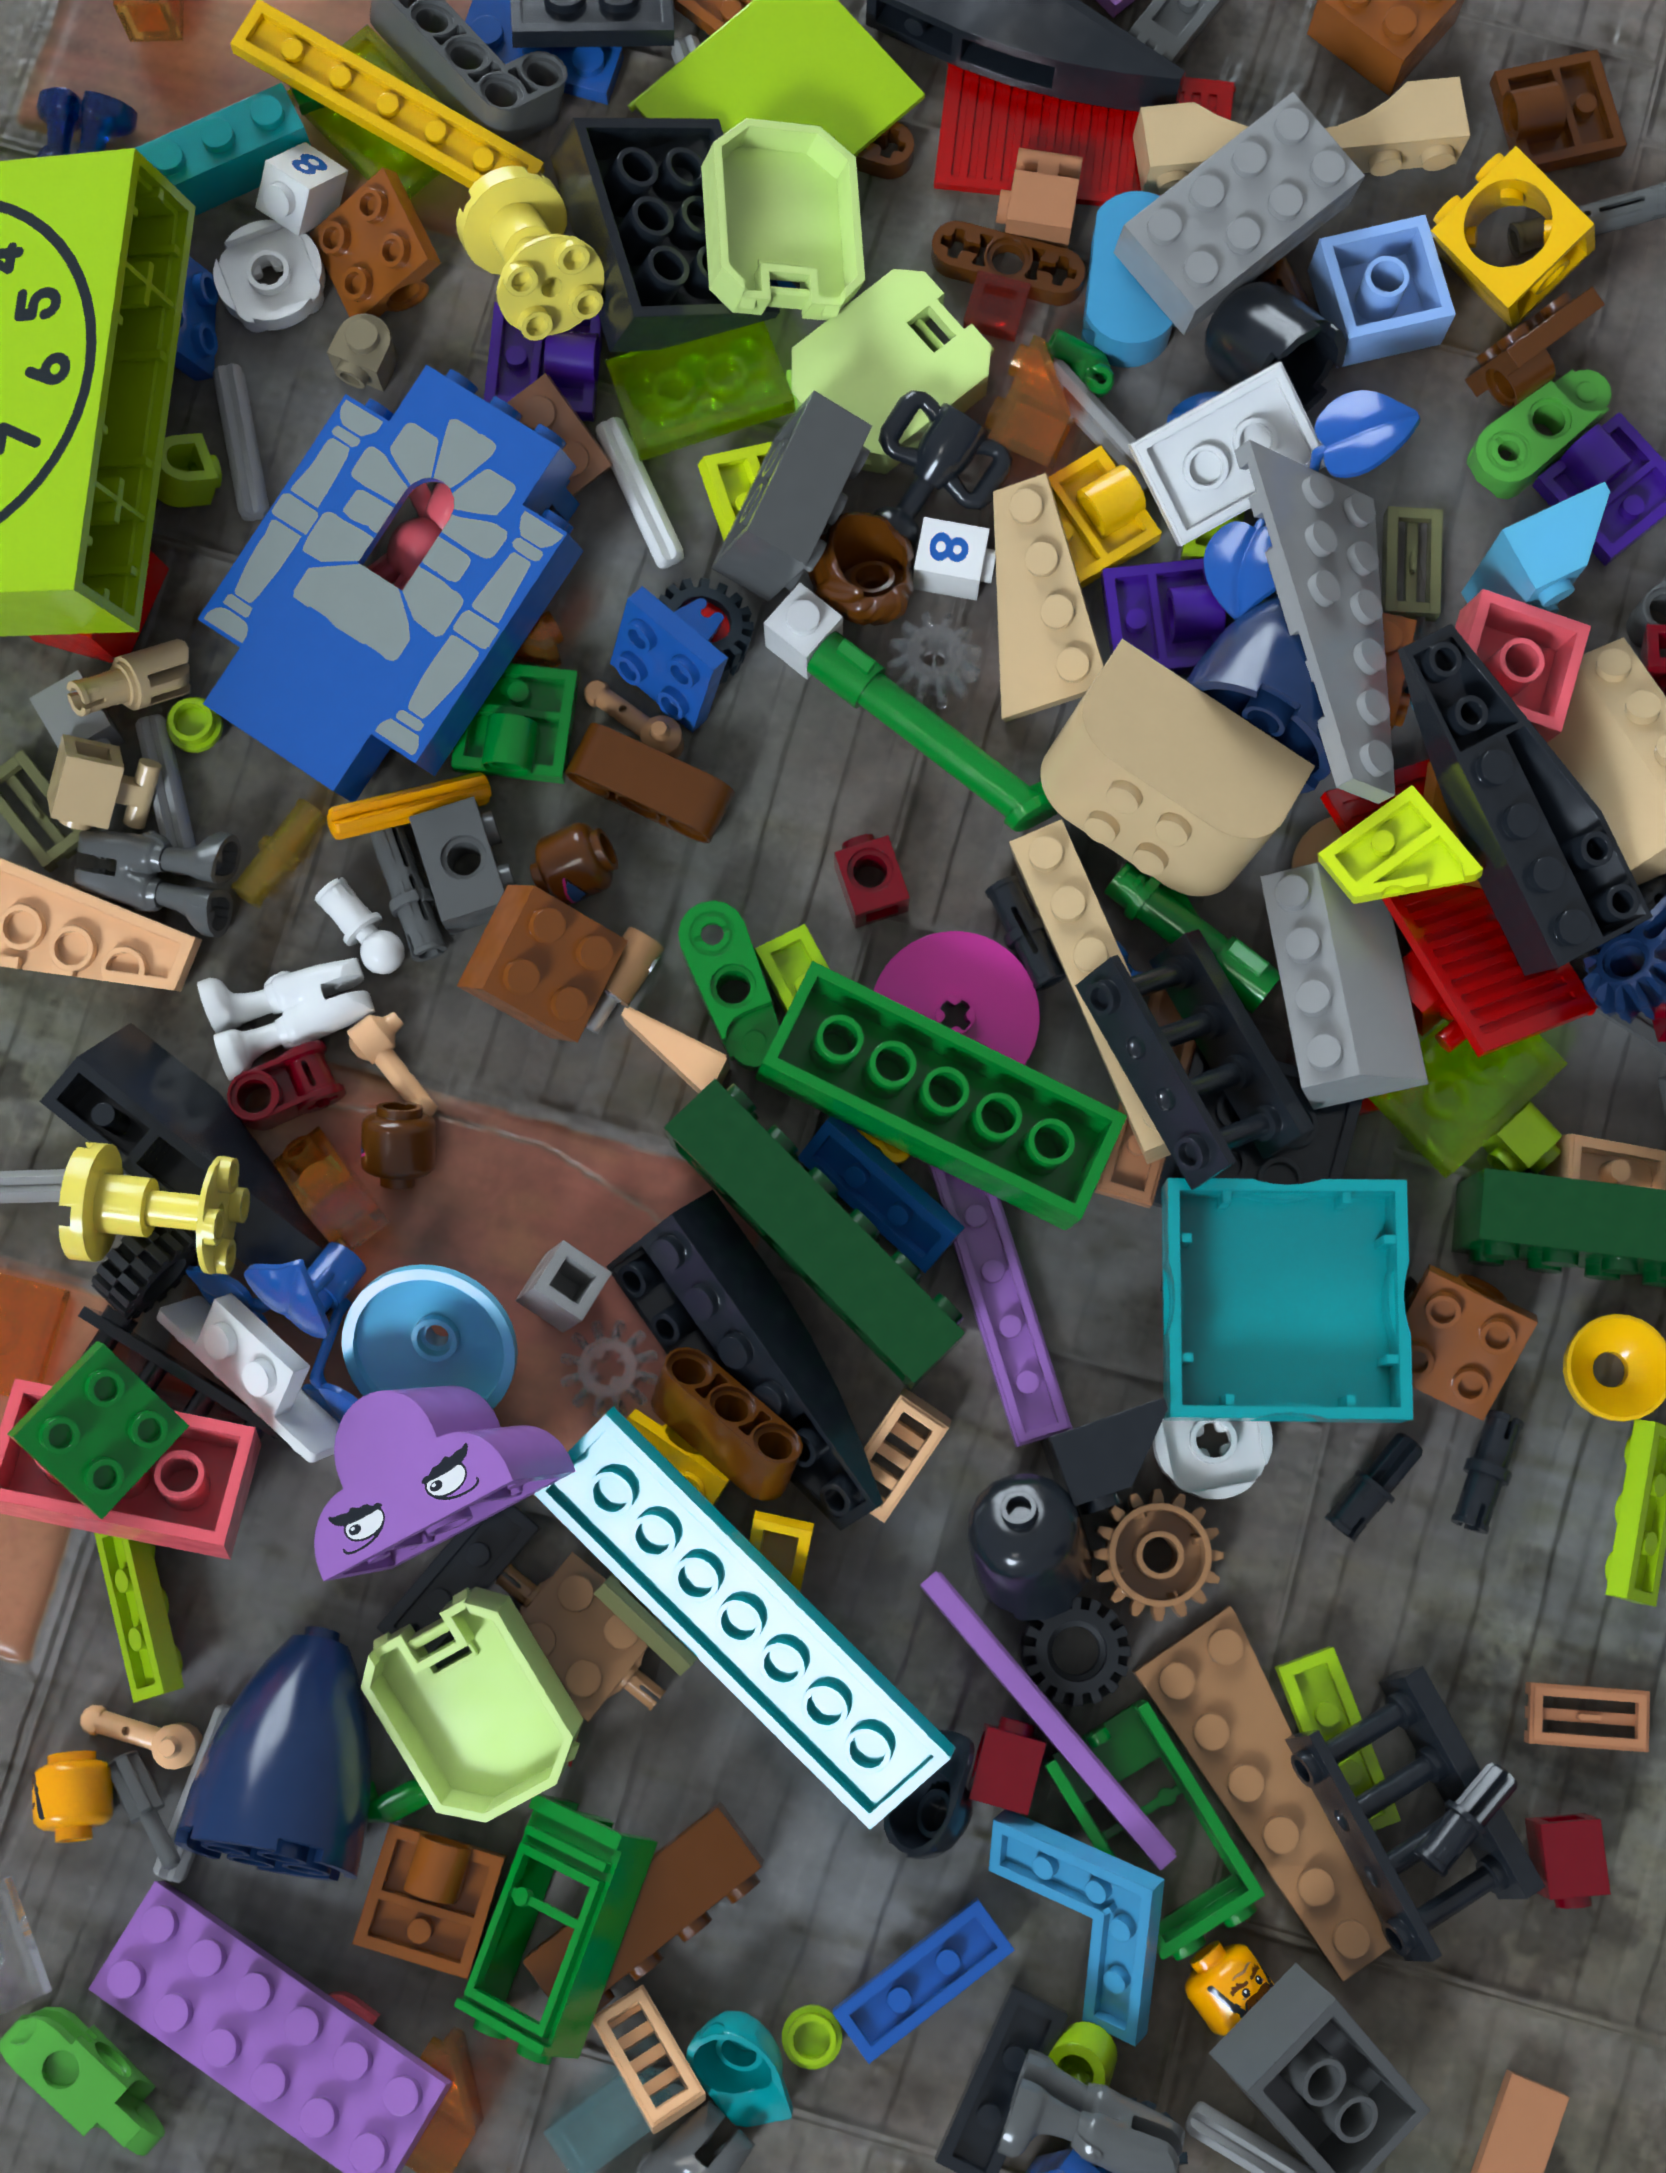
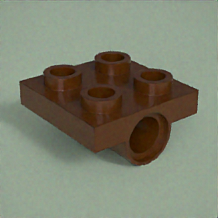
(1559, 111)
(1520, 360)

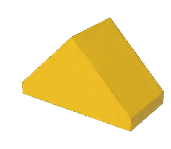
(783, 1543)

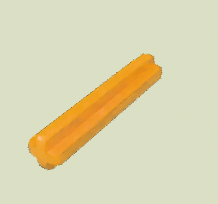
(396, 807)

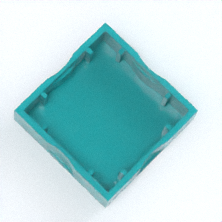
(1286, 1301)

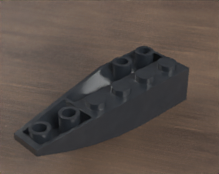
(1037, 47)
(1518, 811)
(172, 1131)
(712, 1292)

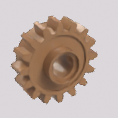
(1189, 1560)

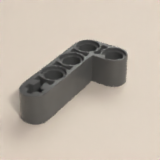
(466, 74)

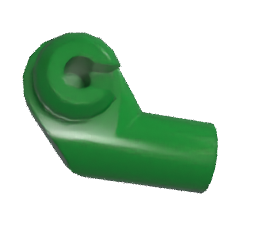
(1084, 360)
(396, 1803)

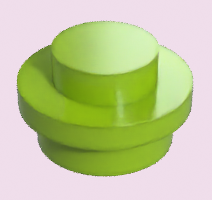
(193, 725)
(811, 2037)

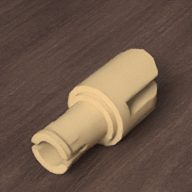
(135, 680)

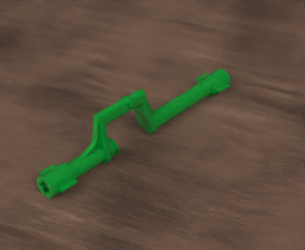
(1165, 911)

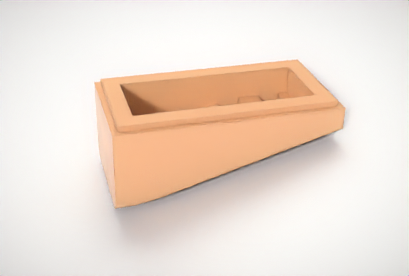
(926, 1415)
(679, 2104)

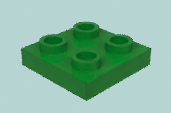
(522, 726)
(98, 1429)

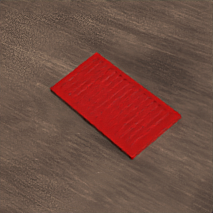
(990, 121)
(1468, 951)

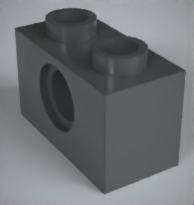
(442, 839)

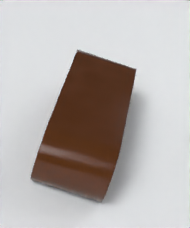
(649, 783)
(726, 1423)

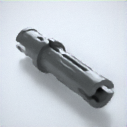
(1607, 215)
(410, 898)

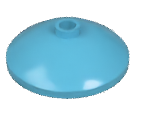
(392, 1340)

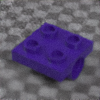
(567, 357)
(1630, 470)
(1163, 611)

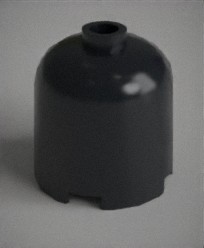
(1268, 326)
(1028, 1546)

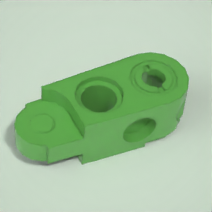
(1564, 406)
(83, 2077)

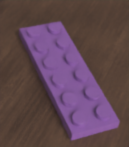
(269, 2035)

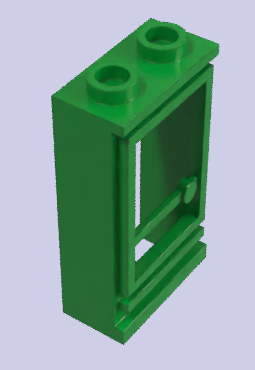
(1125, 1746)
(594, 1855)

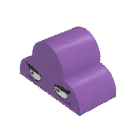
(423, 1471)

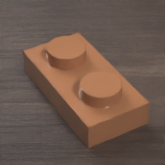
(546, 405)

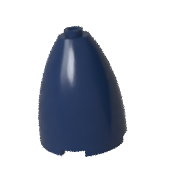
(1265, 680)
(288, 1767)

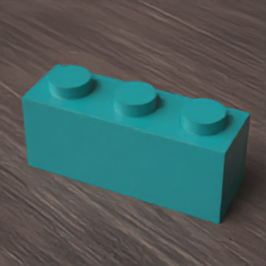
(227, 149)

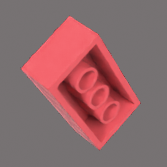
(182, 1502)

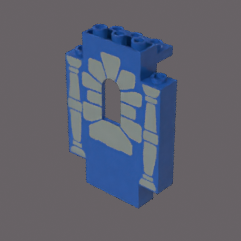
(343, 660)

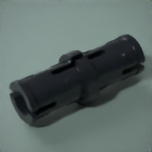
(1010, 900)
(1487, 1471)

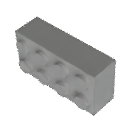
(1238, 213)

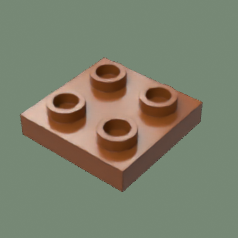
(377, 248)
(1464, 1339)
(429, 1900)

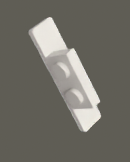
(255, 1367)

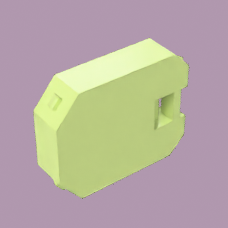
(782, 210)
(885, 350)
(484, 1724)

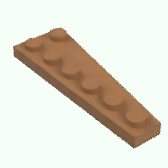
(1236, 1737)

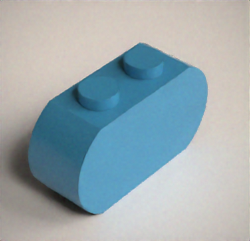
(1117, 309)

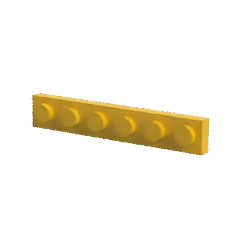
(374, 98)

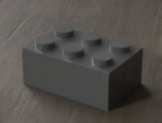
(794, 498)
(1319, 2077)

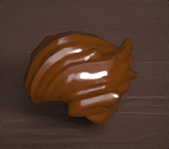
(865, 569)

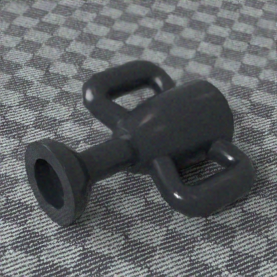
(940, 459)

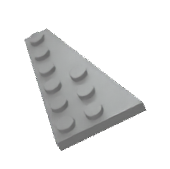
(1331, 597)

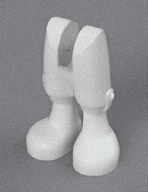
(299, 999)

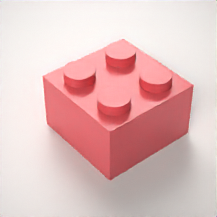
(1528, 653)

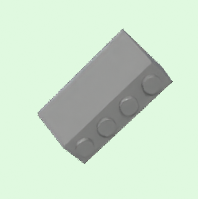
(1342, 989)

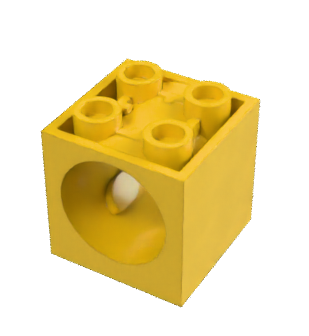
(1515, 288)

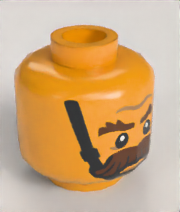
(72, 1795)
(1225, 1984)

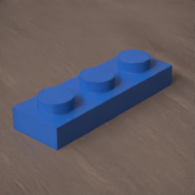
(882, 1193)
(922, 1980)

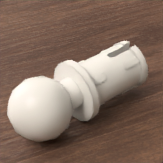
(379, 949)

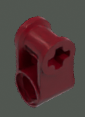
(289, 1086)

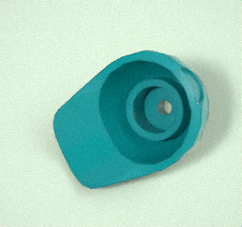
(741, 2069)

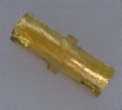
(279, 853)

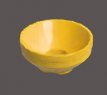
(1644, 1363)

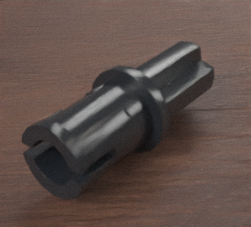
(1374, 1486)
(1466, 1818)

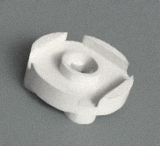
(274, 305)
(1209, 1477)

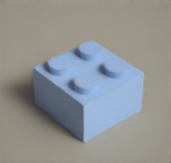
(1383, 289)

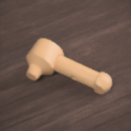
(374, 1041)
(171, 1746)

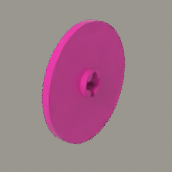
(971, 971)

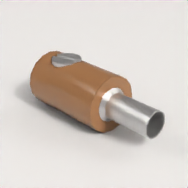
(627, 977)

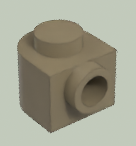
(363, 352)

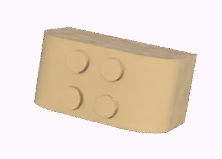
(1169, 776)

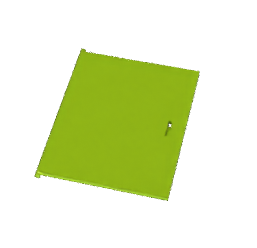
(789, 66)

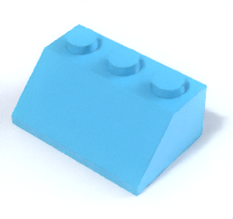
(1543, 553)

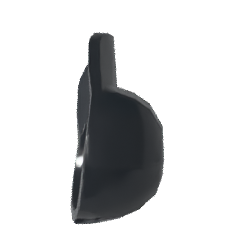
(913, 1822)

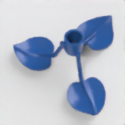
(1355, 436)
(303, 1299)

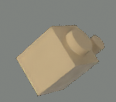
(90, 782)

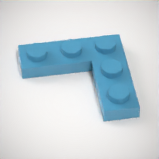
(1110, 1891)

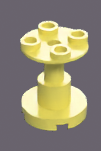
(517, 231)
(120, 1204)

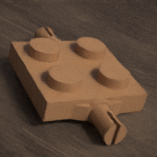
(582, 1636)

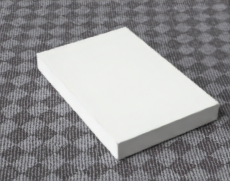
(1193, 458)

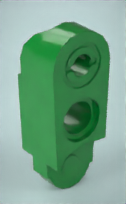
(743, 1027)

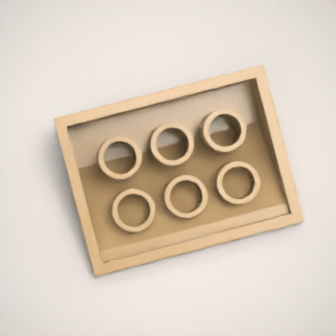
(1618, 752)

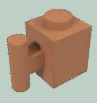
(1041, 197)

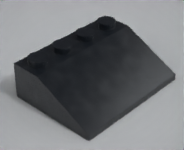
(641, 207)

